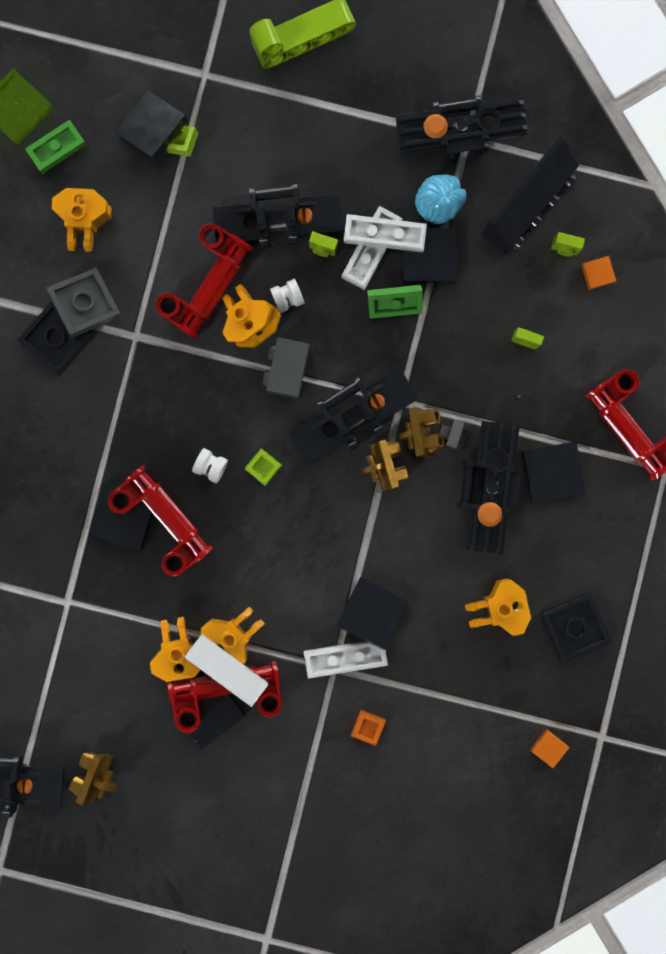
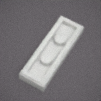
(385, 233)
(366, 258)
(343, 659)
(226, 670)

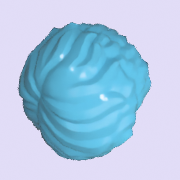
(440, 198)

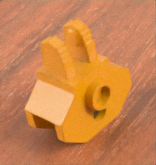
(82, 213)
(248, 319)
(500, 608)
(231, 634)
(173, 653)

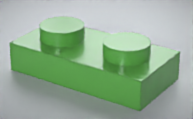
(55, 146)
(395, 301)

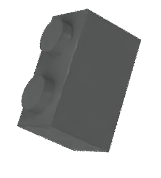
(287, 368)

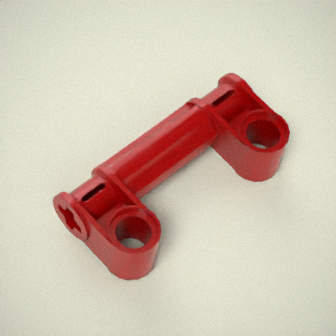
(230, 252)
(608, 398)
(168, 515)
(186, 694)

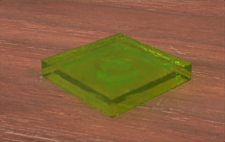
(20, 107)

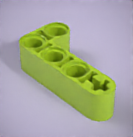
(301, 33)

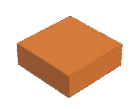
(598, 273)
(368, 727)
(549, 748)

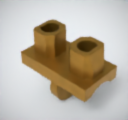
(419, 433)
(381, 465)
(96, 780)

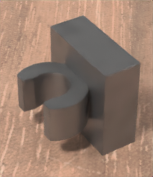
(456, 435)

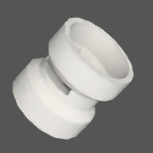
(287, 296)
(205, 461)

